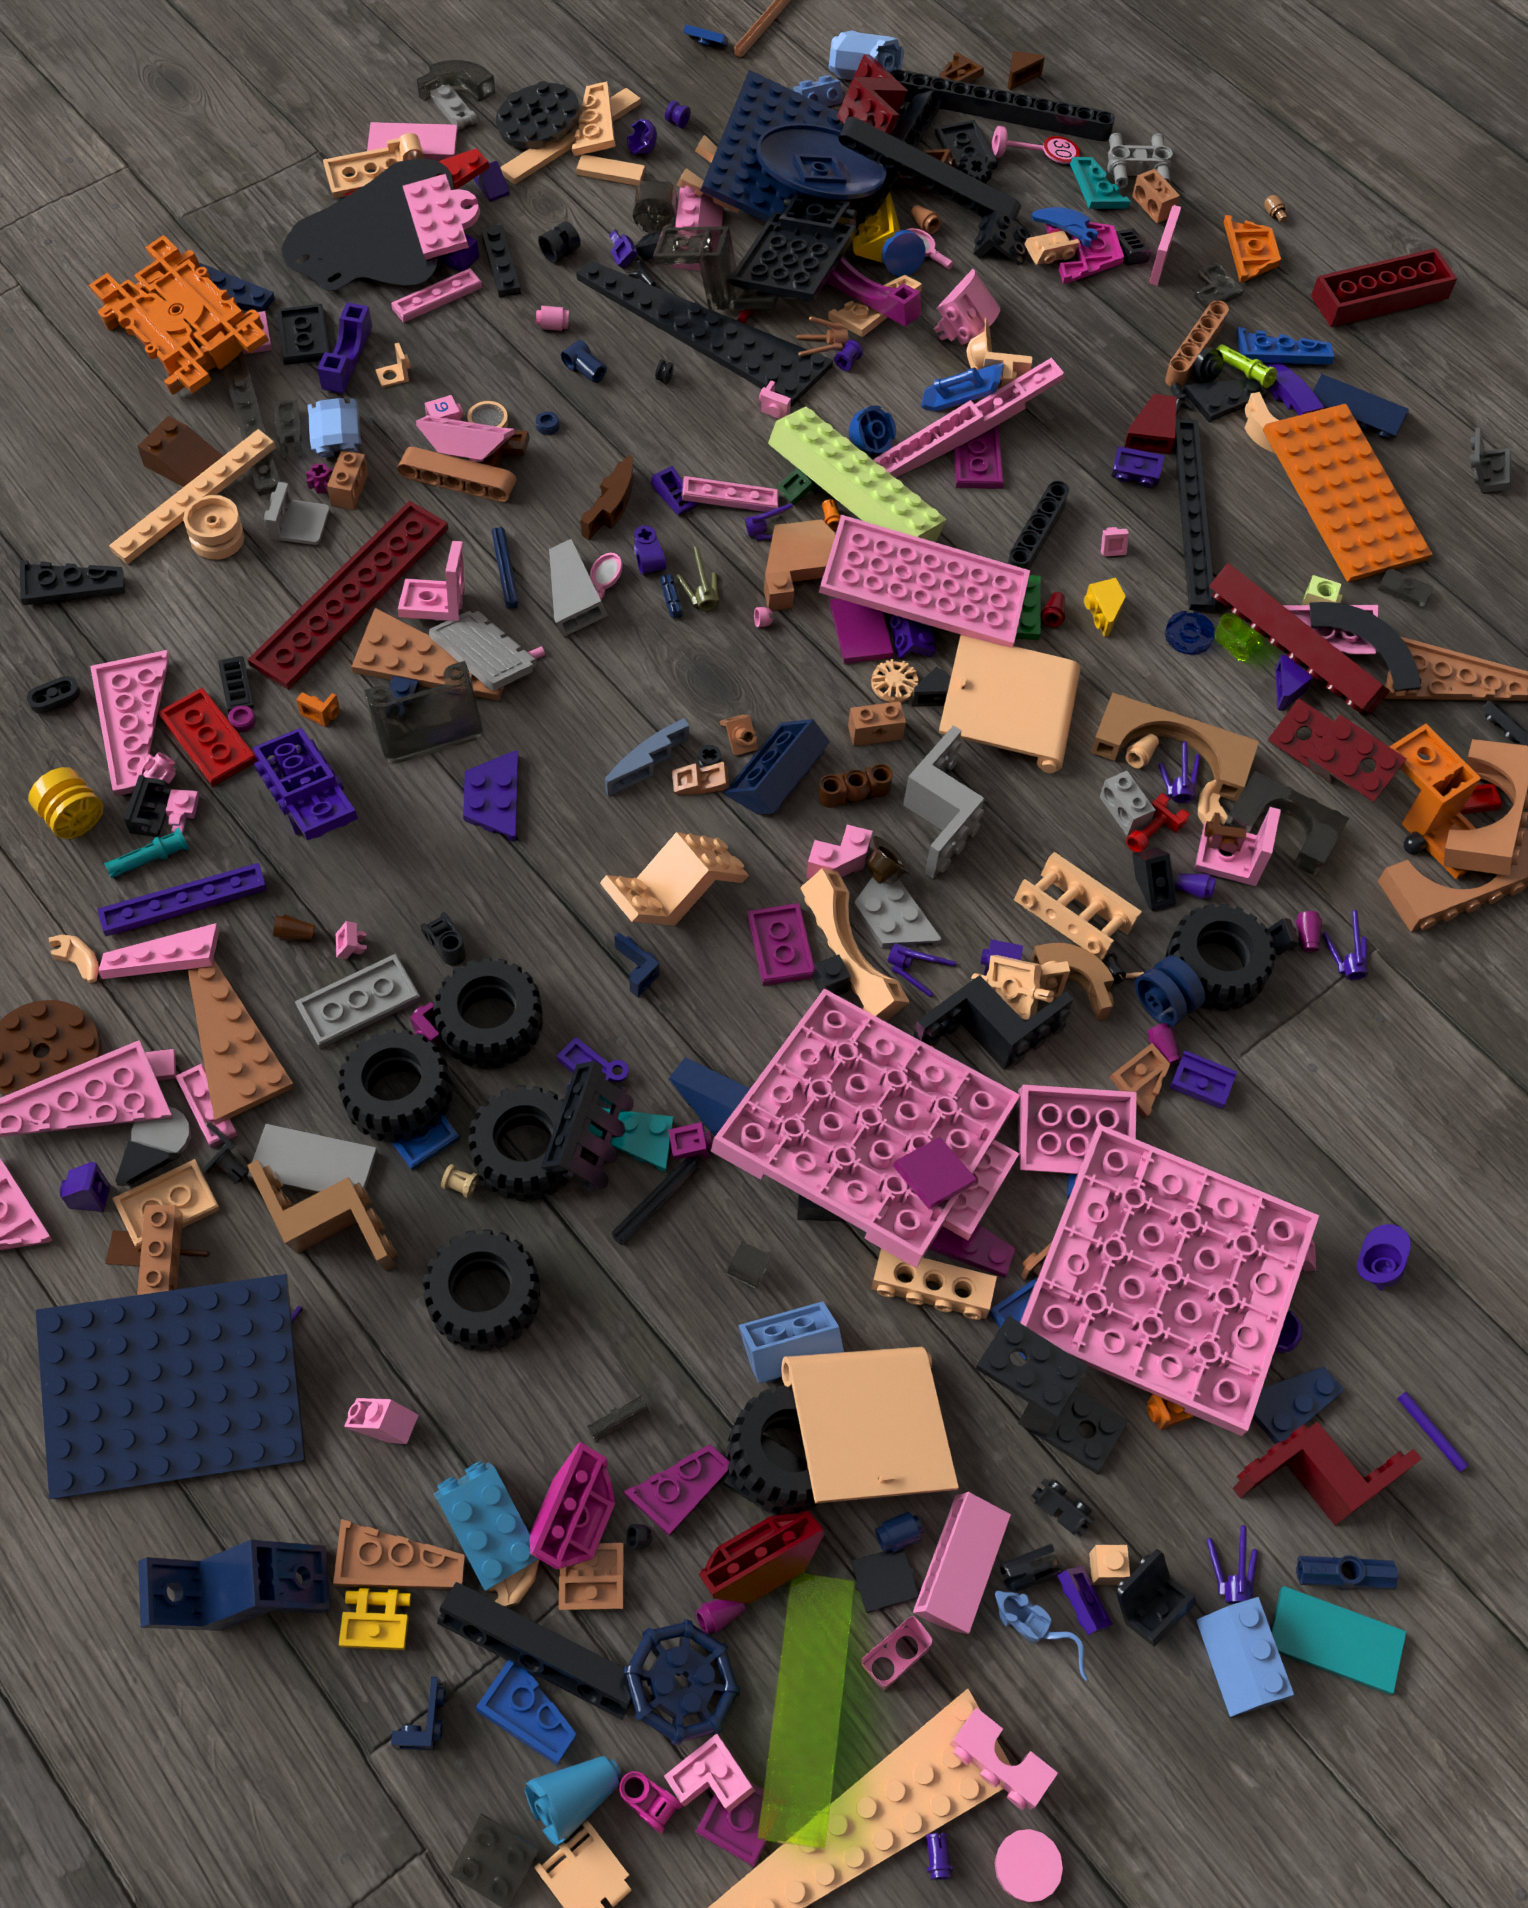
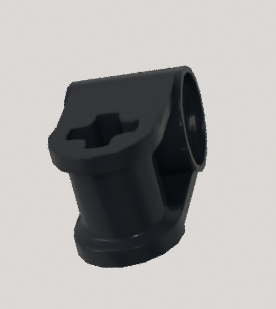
(443, 935)

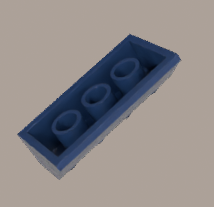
(1364, 406)
(778, 766)

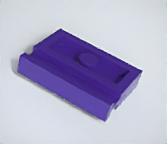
(1203, 1079)

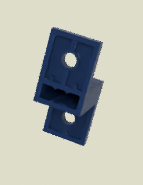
(233, 1585)

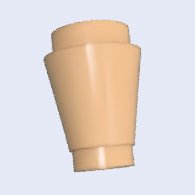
(1142, 751)

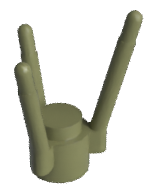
(705, 596)

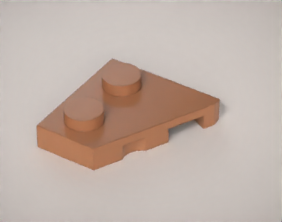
(1144, 1076)

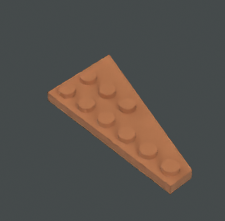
(402, 651)
(1460, 677)
(235, 1054)

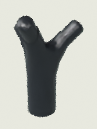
(642, 274)
(1181, 398)

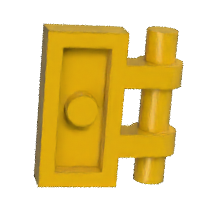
(375, 1629)

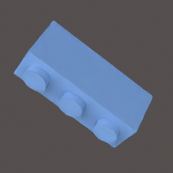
(790, 1333)
(1244, 1657)

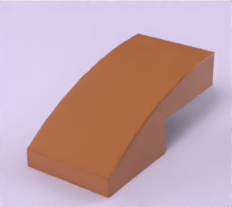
(696, 780)

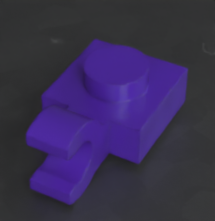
(623, 250)

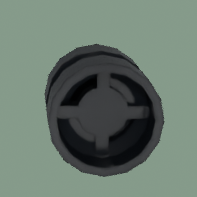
(559, 241)

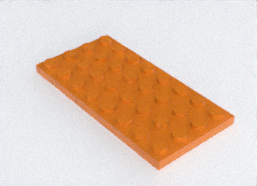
(1347, 492)

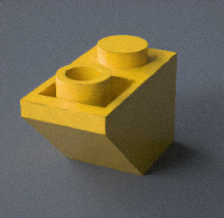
(1105, 603)

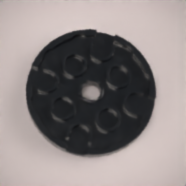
(538, 115)

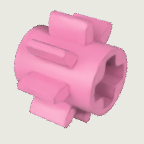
(159, 767)

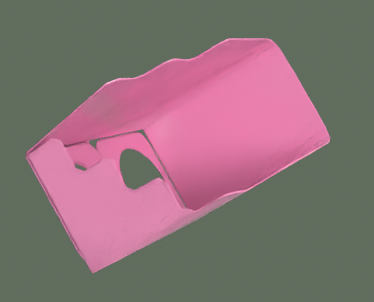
(913, 1630)

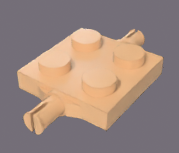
(1017, 984)

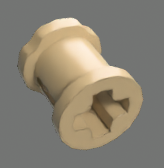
(459, 1181)

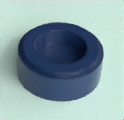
(547, 423)

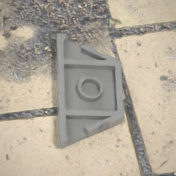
(894, 915)

